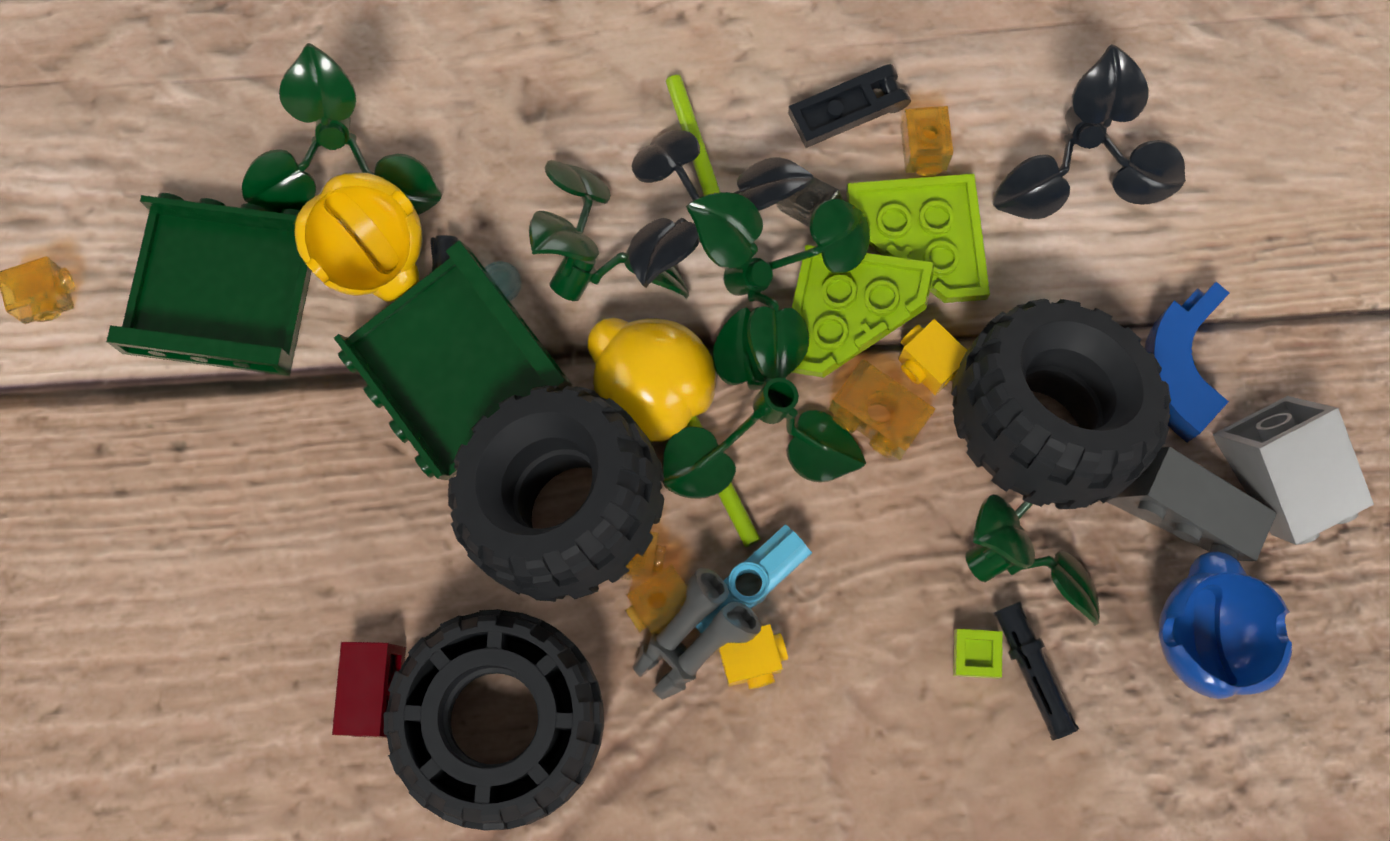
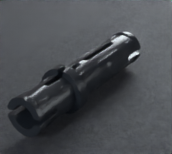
(1036, 671)

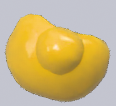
(361, 236)
(653, 372)

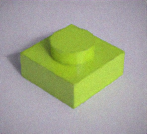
(977, 653)

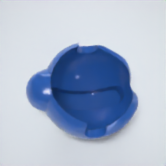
(1225, 630)

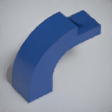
(1170, 340)

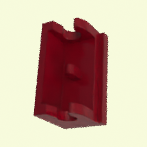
(363, 687)

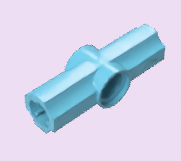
(770, 563)

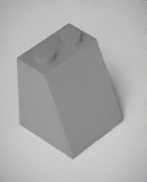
(1298, 465)

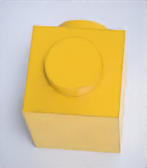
(931, 356)
(755, 660)

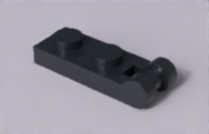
(848, 105)

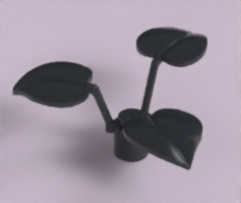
(1106, 92)
(668, 243)

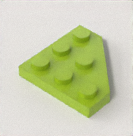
(929, 222)
(856, 307)

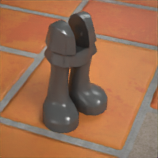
(730, 625)

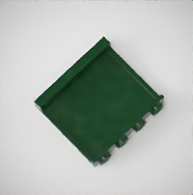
(215, 287)
(447, 359)

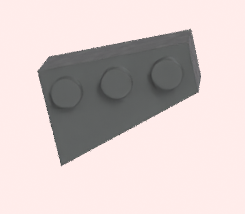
(1197, 506)

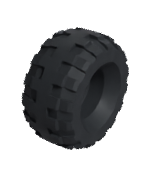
(1089, 369)
(518, 455)
(422, 708)

